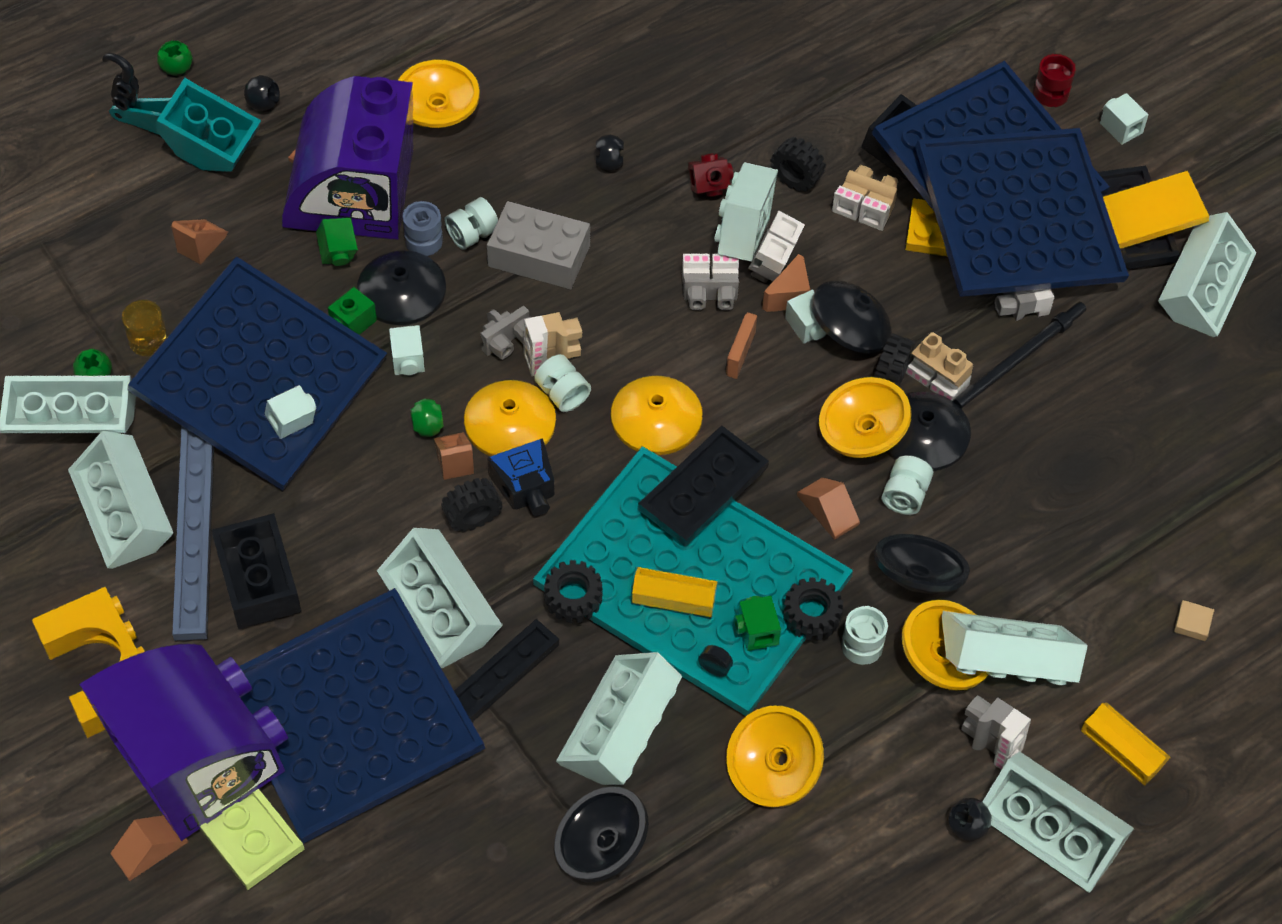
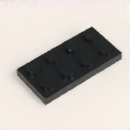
(1147, 253)
(703, 485)

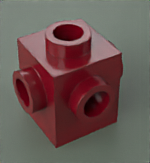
(701, 170)

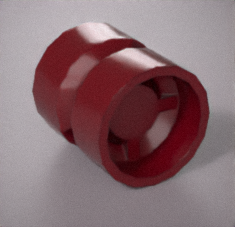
(1054, 80)

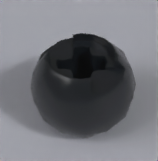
(261, 93)
(609, 156)
(959, 819)

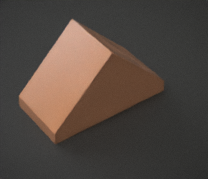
(197, 238)
(788, 285)
(454, 455)
(830, 506)
(145, 845)

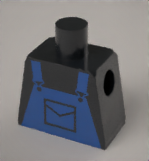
(524, 476)

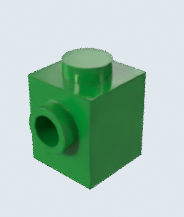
(336, 241)
(354, 311)
(758, 622)

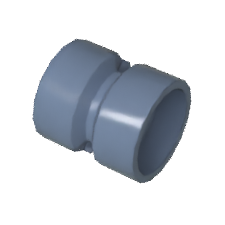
(422, 228)

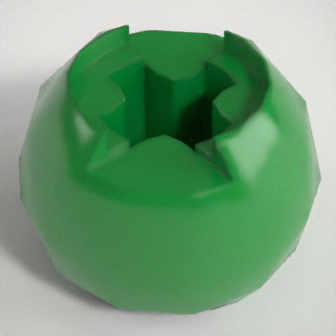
(174, 58)
(92, 363)
(427, 417)

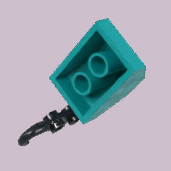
(192, 122)

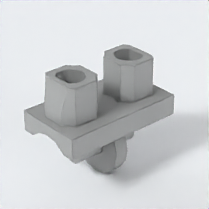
(502, 330)

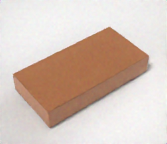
(741, 345)

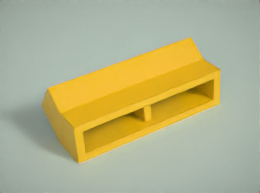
(674, 592)
(1125, 743)

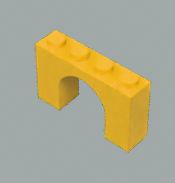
(83, 622)

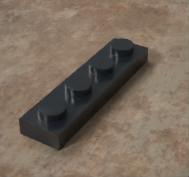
(506, 668)

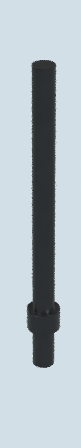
(1059, 323)

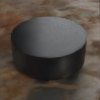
(716, 660)

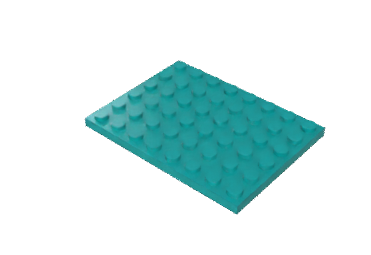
(736, 549)

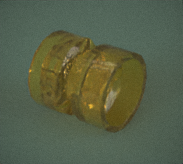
(144, 327)

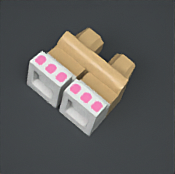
(866, 197)
(548, 337)
(941, 367)

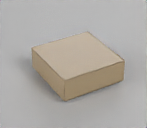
(1194, 620)

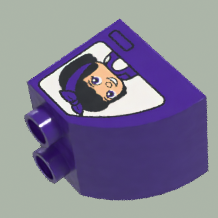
(353, 157)
(187, 731)

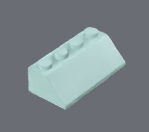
(1208, 275)
(66, 404)
(120, 499)
(439, 595)
(1012, 648)
(620, 718)
(1055, 821)

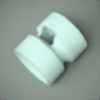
(468, 225)
(562, 383)
(907, 485)
(864, 635)

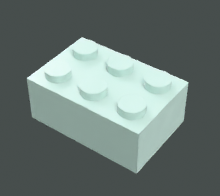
(746, 211)

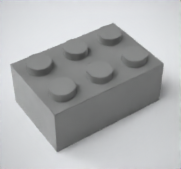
(538, 245)

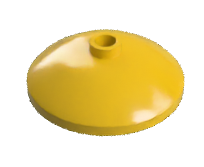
(441, 93)
(864, 405)
(656, 427)
(499, 429)
(924, 638)
(756, 750)

